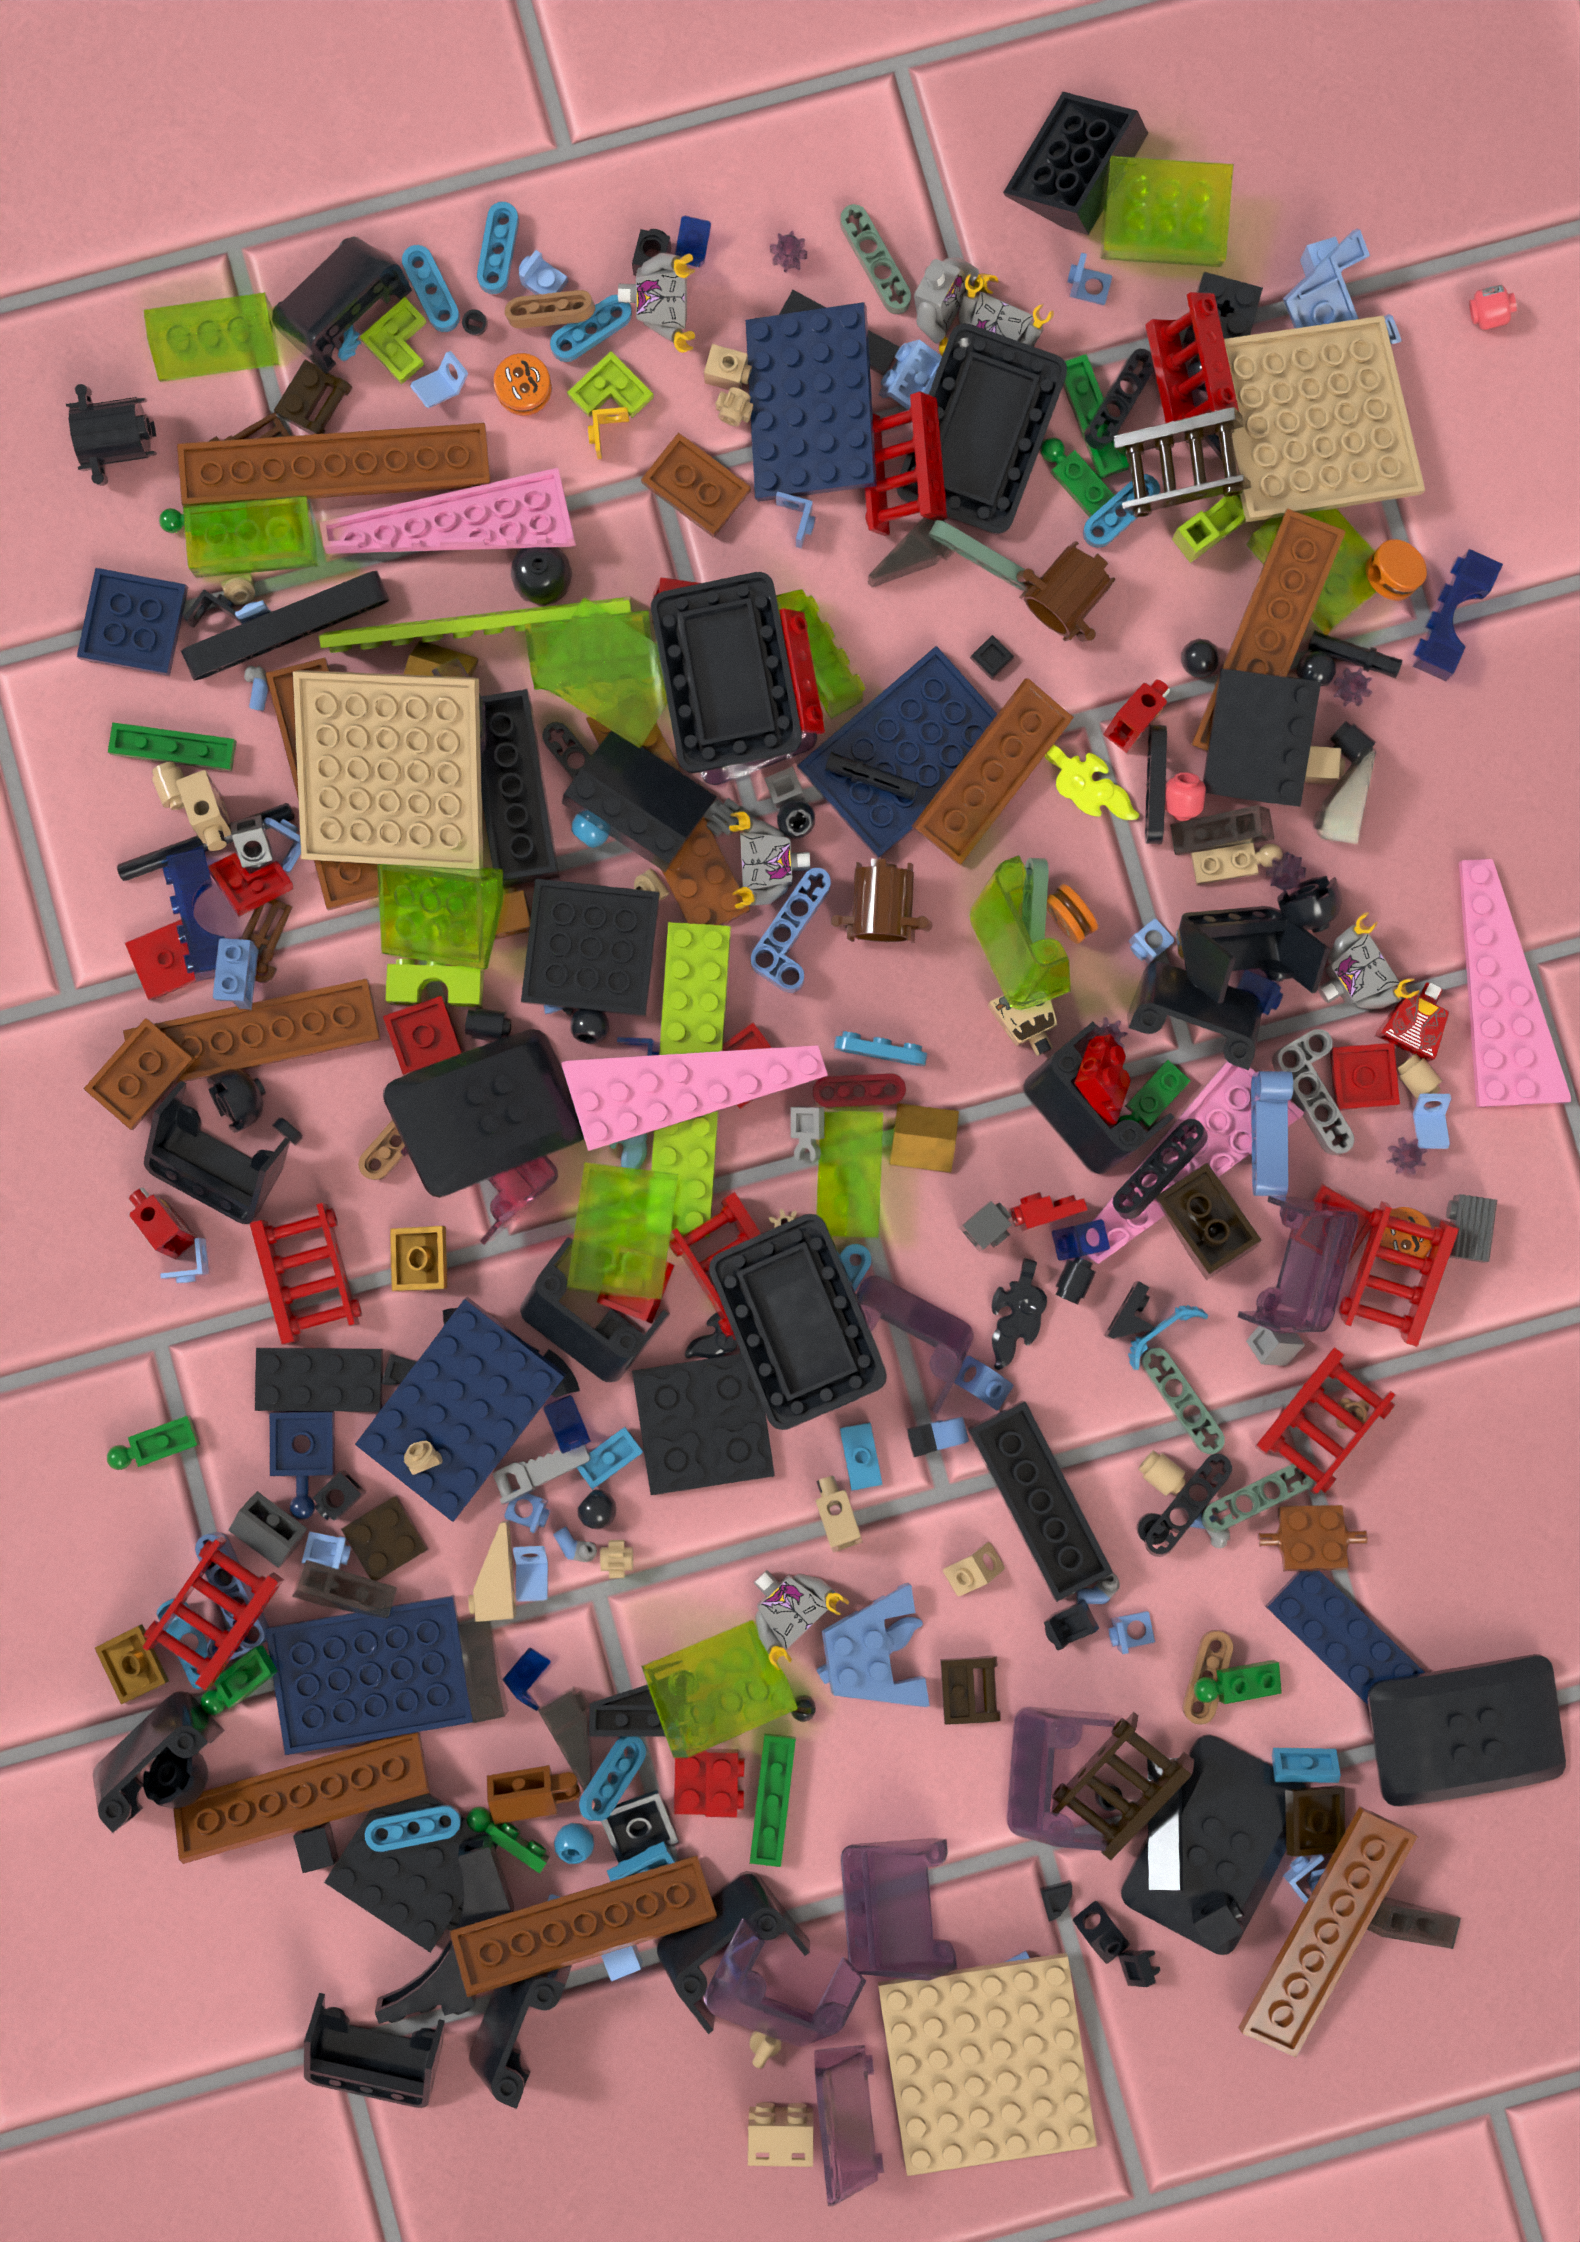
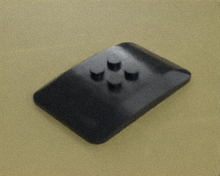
(992, 421)
(726, 672)
(484, 1112)
(797, 1322)
(1466, 1730)
(1228, 1837)

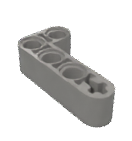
(1319, 1095)

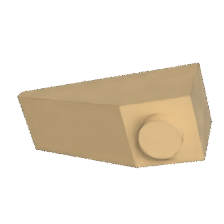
(495, 1589)

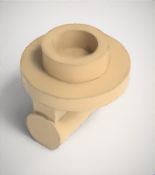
(239, 589)
(650, 882)
(421, 1457)
(763, 2047)

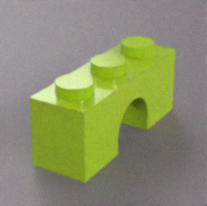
(1210, 527)
(407, 981)

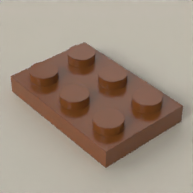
(696, 485)
(139, 1074)

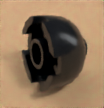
(541, 574)
(1312, 904)
(237, 1097)
(175, 1780)

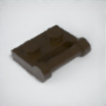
(305, 393)
(959, 1690)

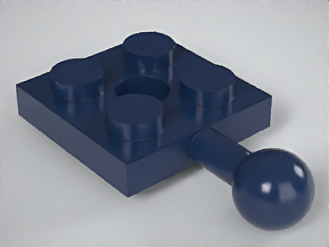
(289, 1462)

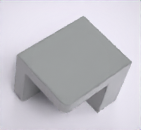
(1274, 1347)

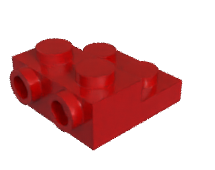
(1103, 1078)
(1040, 1211)
(709, 1783)

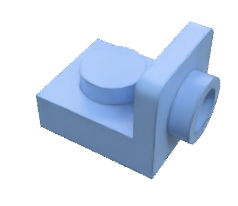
(540, 276)

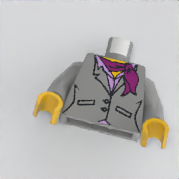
(942, 293)
(662, 297)
(1000, 317)
(765, 861)
(1361, 972)
(790, 1610)

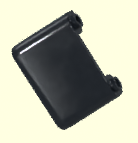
(336, 298)
(1169, 992)
(175, 1724)
(493, 2049)

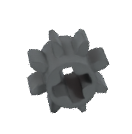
(720, 818)

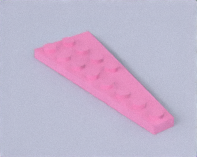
(648, 1093)

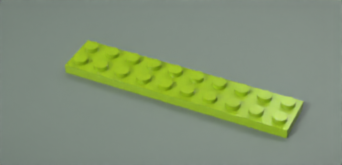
(460, 626)
(692, 1024)

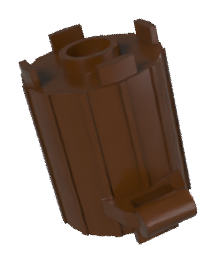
(1067, 592)
(882, 905)

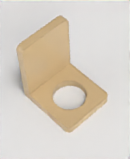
(972, 1572)

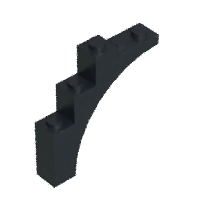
(441, 1983)

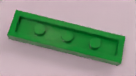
(1085, 399)
(172, 746)
(772, 1800)

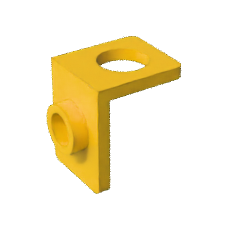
(601, 416)

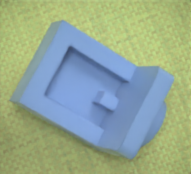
(326, 1550)

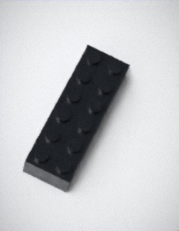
(516, 792)
(1039, 1500)

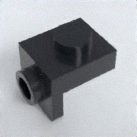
(1070, 1625)

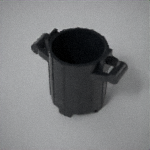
(108, 432)

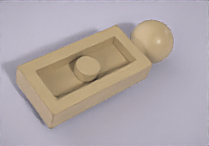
(1232, 862)

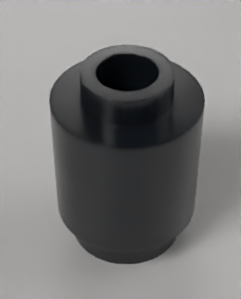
(1351, 740)
(487, 1024)
(1075, 1280)

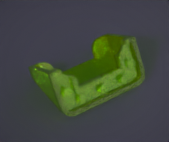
(1024, 969)

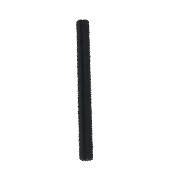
(158, 859)

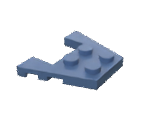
(1323, 293)
(860, 1654)

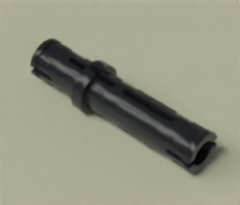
(1355, 654)
(872, 776)

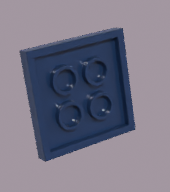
(132, 621)

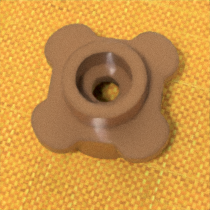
(1360, 1408)

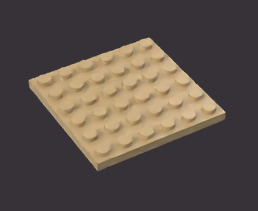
(1321, 419)
(389, 768)
(987, 2064)

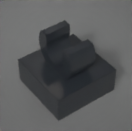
(1137, 1967)

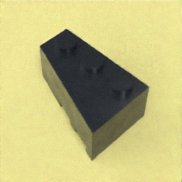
(625, 1715)

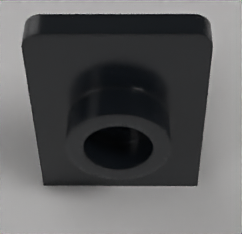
(205, 600)
(1106, 1937)

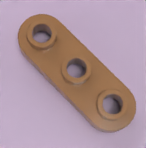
(549, 309)
(384, 1151)
(1207, 1661)

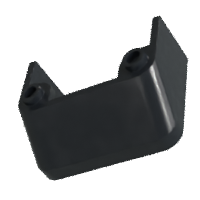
(1248, 939)
(1074, 1117)
(207, 1167)
(601, 1356)
(687, 1949)
(370, 2060)

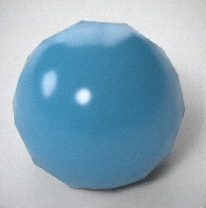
(588, 832)
(574, 1843)

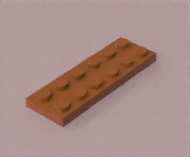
(992, 771)

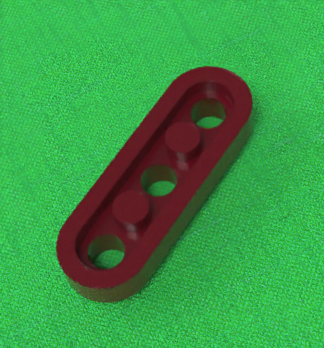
(873, 1086)

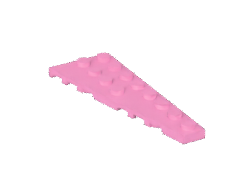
(496, 515)
(1508, 1027)
(1226, 1116)

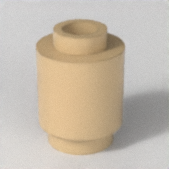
(164, 780)
(1419, 1076)
(1162, 1473)

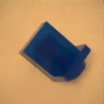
(1262, 987)

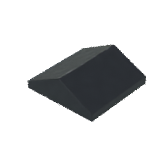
(639, 1825)

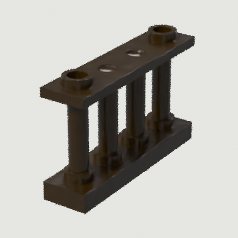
(1163, 439)
(1133, 1814)

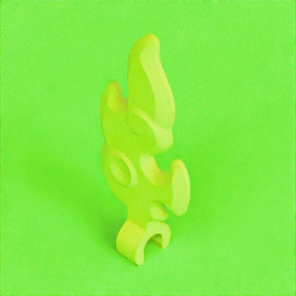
(1088, 795)

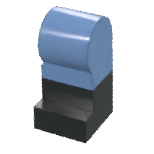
(937, 1436)

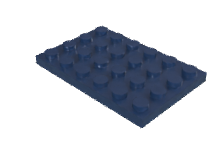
(811, 402)
(912, 730)
(467, 1399)
(369, 1675)

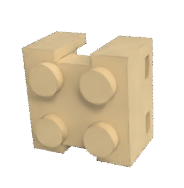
(780, 2134)

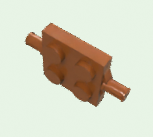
(1312, 1538)

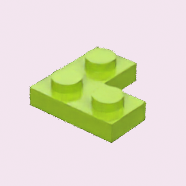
(389, 337)
(610, 380)

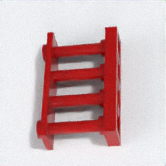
(1170, 360)
(927, 472)
(802, 670)
(732, 1212)
(274, 1266)
(1420, 1296)
(1314, 1393)
(226, 1641)

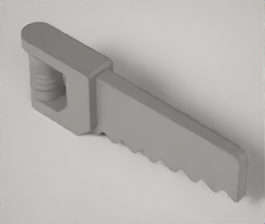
(538, 1472)

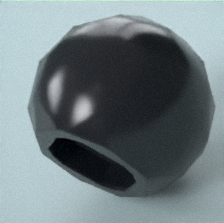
(1200, 658)
(1317, 666)
(796, 819)
(589, 1026)
(597, 1510)

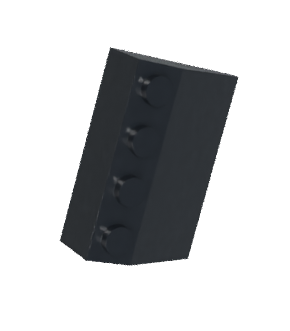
(1070, 159)
(1261, 736)
(638, 800)

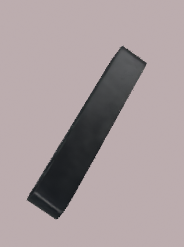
(285, 625)

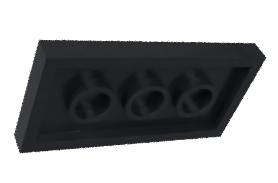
(318, 1379)

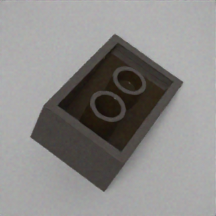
(1208, 1221)

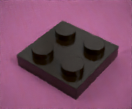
(384, 1539)
(1314, 1820)

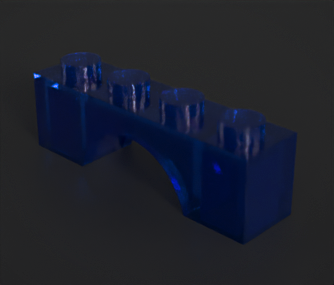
(1442, 648)
(190, 879)

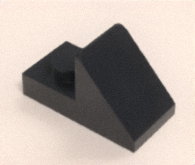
(1125, 1321)

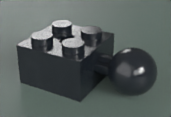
(1233, 299)

